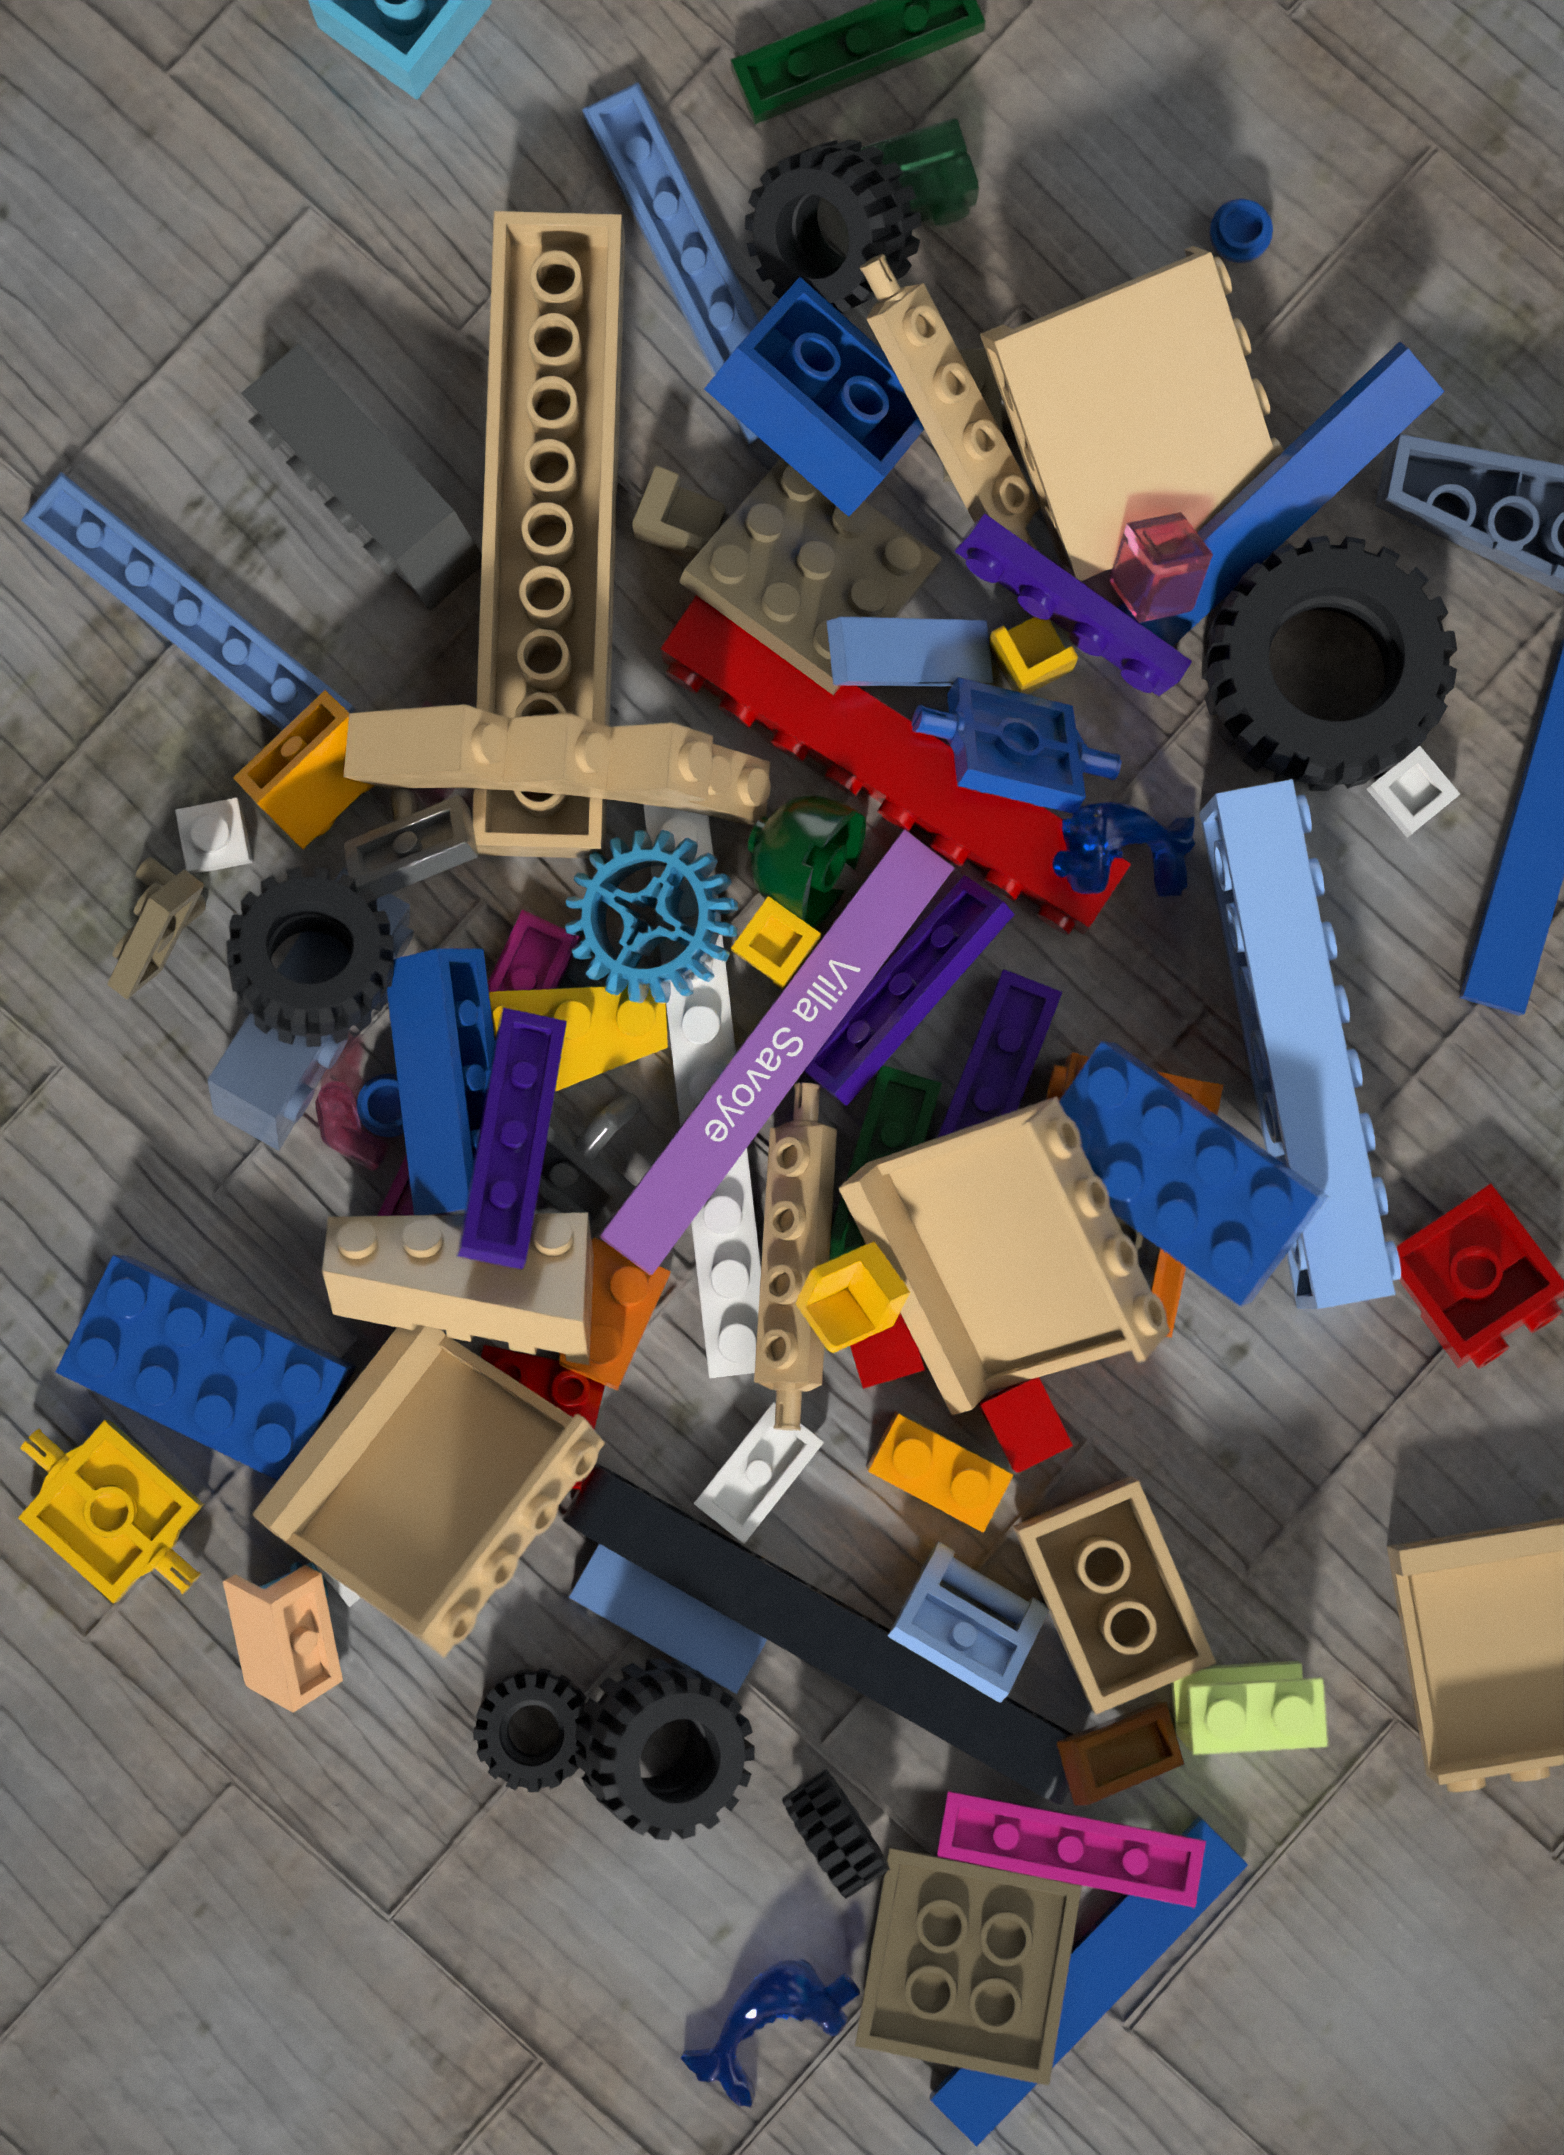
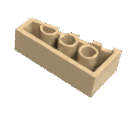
(410, 1275)

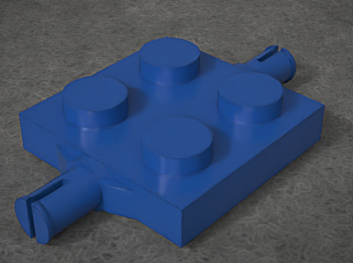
(1016, 745)

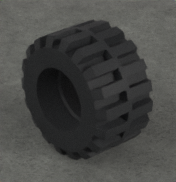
(864, 194)
(300, 907)
(699, 1780)

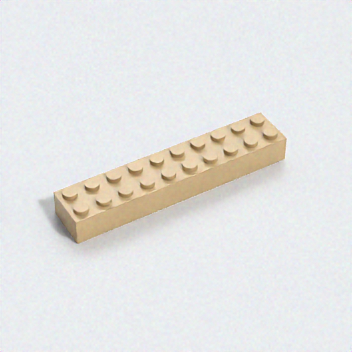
(550, 505)

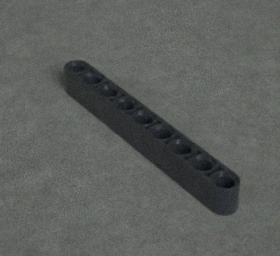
(817, 1629)

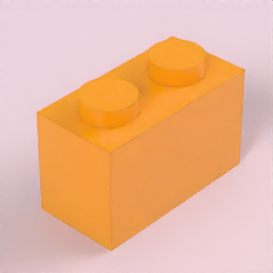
(302, 772)
(939, 1471)

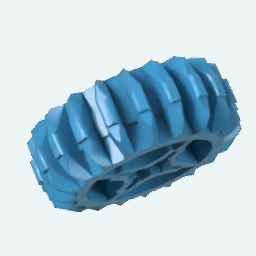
(604, 891)

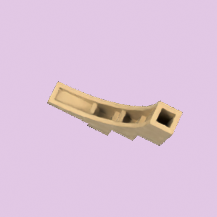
(556, 755)

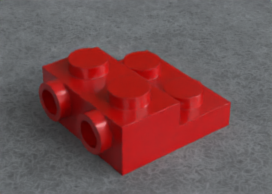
(1479, 1278)

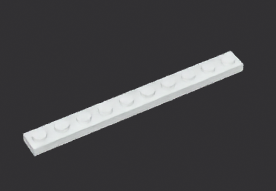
(701, 1049)

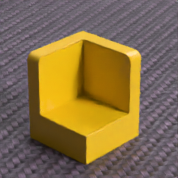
(1031, 654)
(776, 942)
(852, 1297)

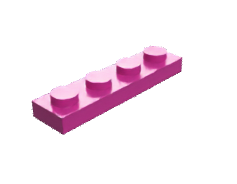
(1071, 1848)

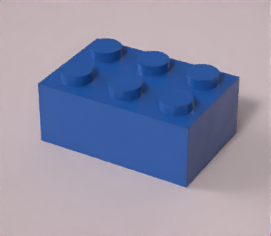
(819, 397)

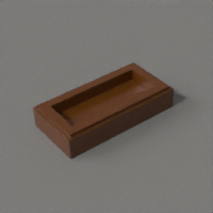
(1120, 1753)

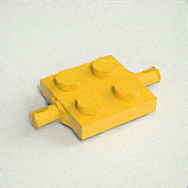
(110, 1511)

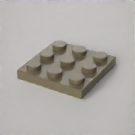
(798, 561)
(968, 1966)

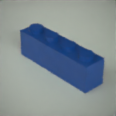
(442, 1069)

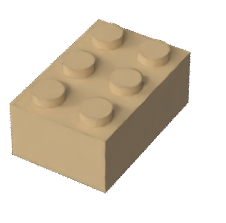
(1114, 1594)

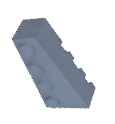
(1481, 501)
(270, 1083)

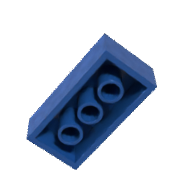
(1187, 1174)
(203, 1367)

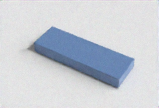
(908, 651)
(668, 1618)

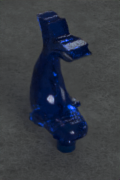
(1104, 827)
(778, 1992)

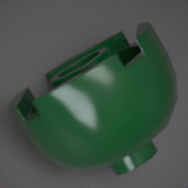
(804, 852)

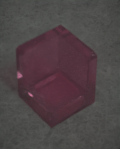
(1160, 567)

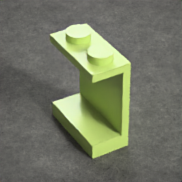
(1249, 1708)

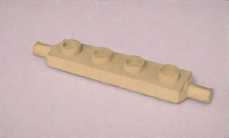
(948, 401)
(793, 1244)

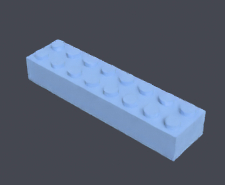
(1297, 1039)

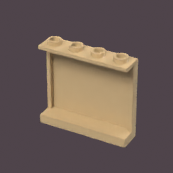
(1134, 407)
(1006, 1253)
(429, 1483)
(1485, 1650)

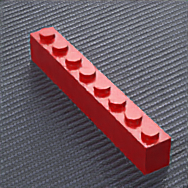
(878, 753)

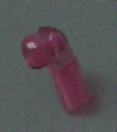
(342, 1128)

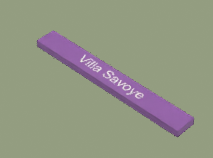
(776, 1053)

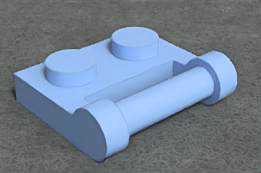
(962, 1636)

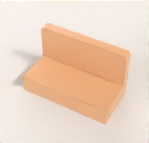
(284, 1637)

